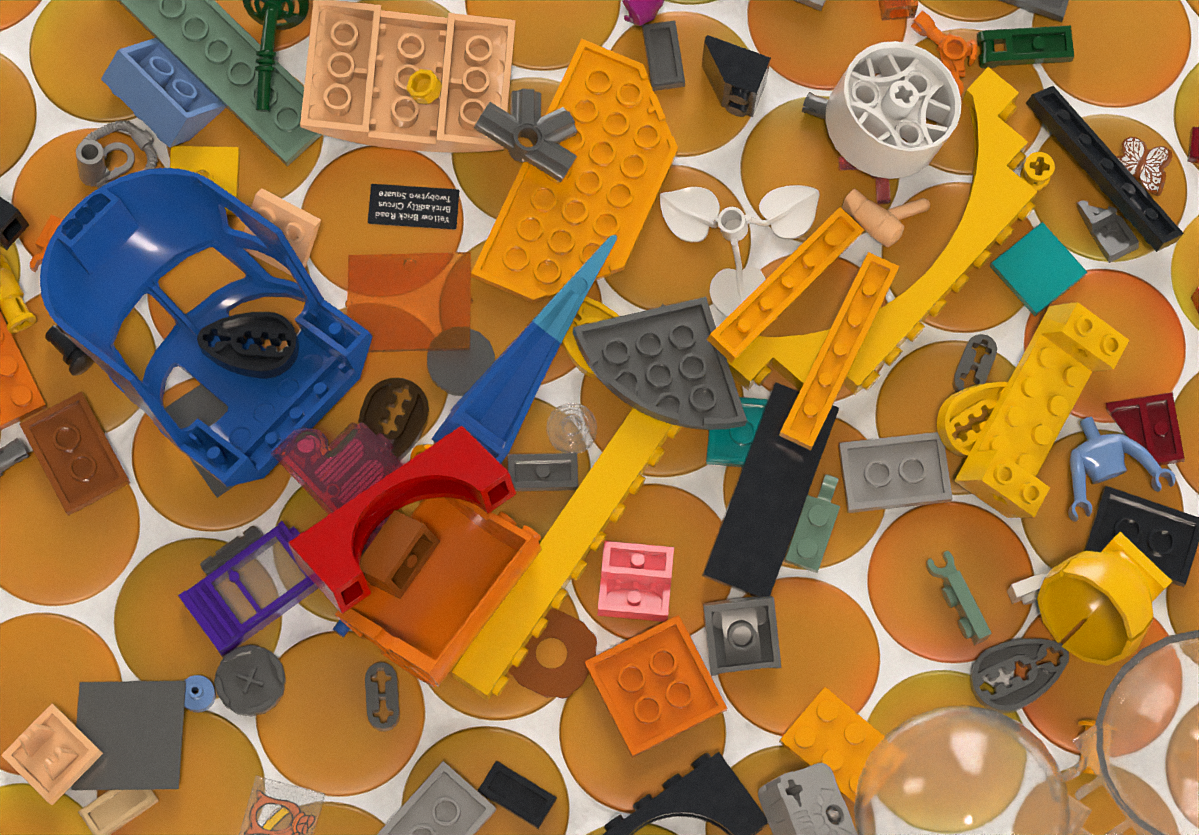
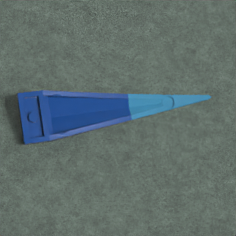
(504, 393)

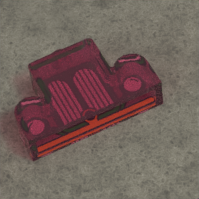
(337, 470)

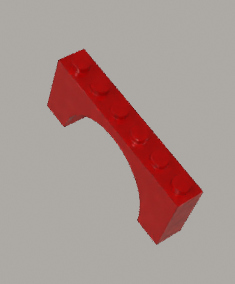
(448, 469)

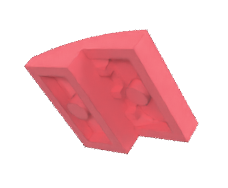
(635, 581)

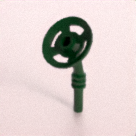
(268, 16)

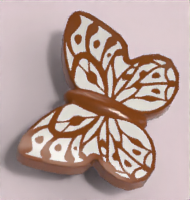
(1146, 163)

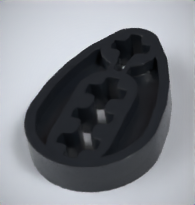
(252, 362)

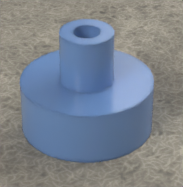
(204, 698)

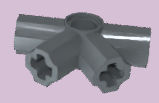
(527, 122)

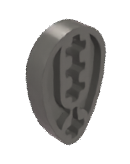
(1004, 657)

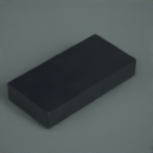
(517, 795)

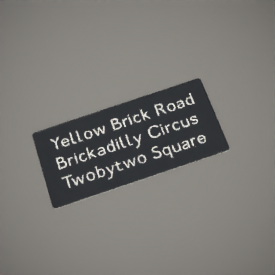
(413, 206)

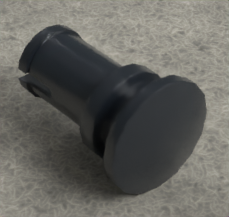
(72, 355)

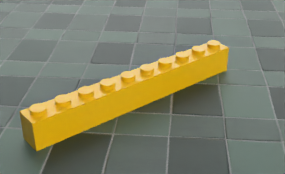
(563, 553)

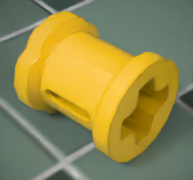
(1046, 168)

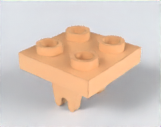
(296, 224)
(52, 754)

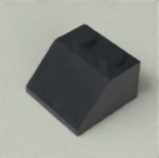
(735, 75)

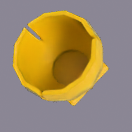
(1109, 592)

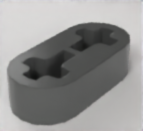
(967, 361)
(373, 697)

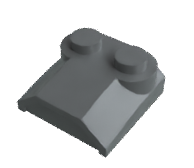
(742, 634)

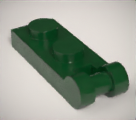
(1026, 46)

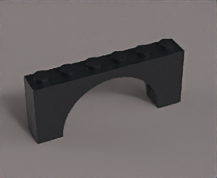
(705, 794)

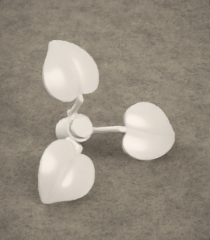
(694, 209)

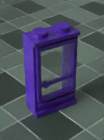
(249, 590)

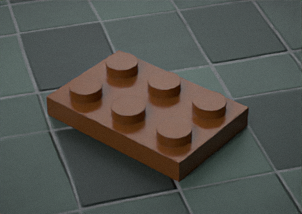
(74, 453)

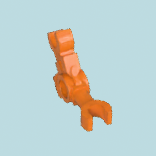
(951, 48)

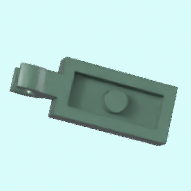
(814, 528)
(958, 594)

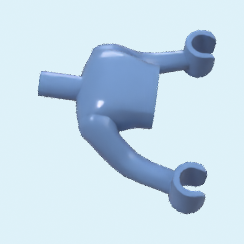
(1104, 459)

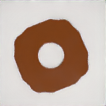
(569, 676)

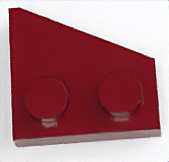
(1152, 424)

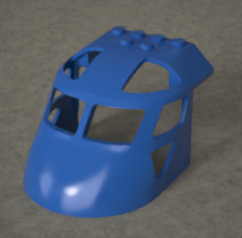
(134, 234)

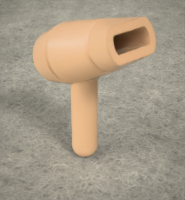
(879, 222)

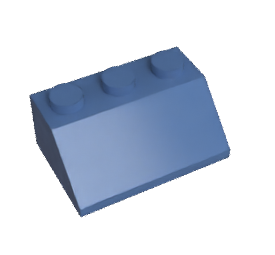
(161, 91)

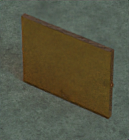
(412, 300)

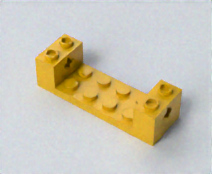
(1036, 406)

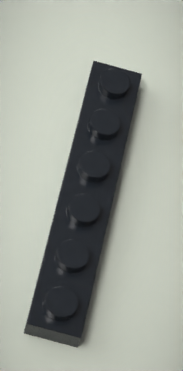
(1104, 168)

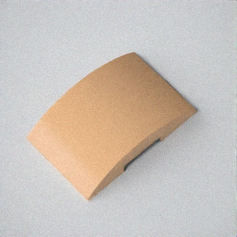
(364, 62)

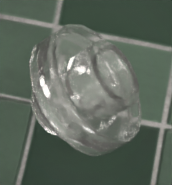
(571, 428)

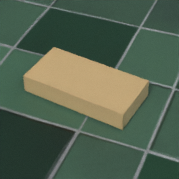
(116, 809)

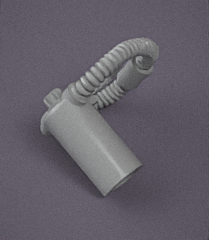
(92, 156)

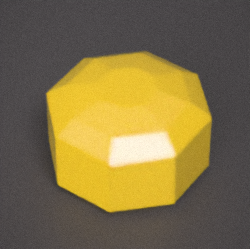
(424, 86)

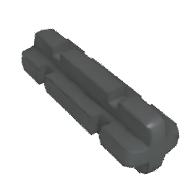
(230, 550)

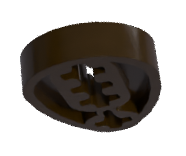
(409, 426)

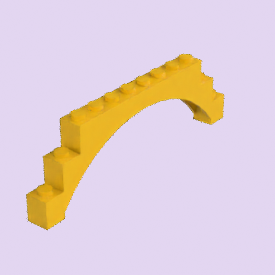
(992, 207)

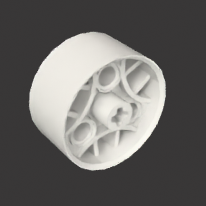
(894, 108)

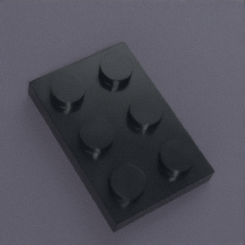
(1156, 530)

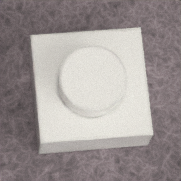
(1026, 590)

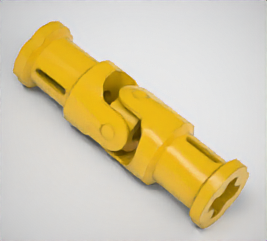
(11, 300)

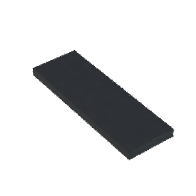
(765, 501)

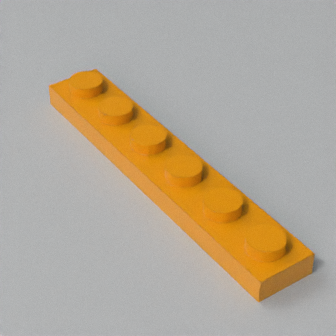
(785, 285)
(839, 351)

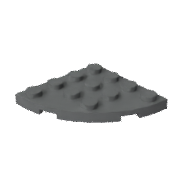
(665, 365)

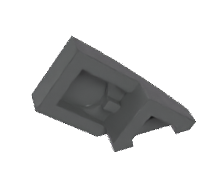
(1108, 231)

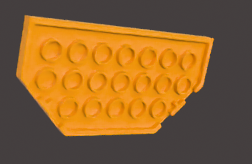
(609, 190)

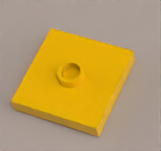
(214, 163)

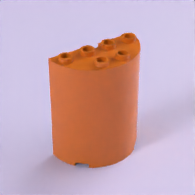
(453, 592)

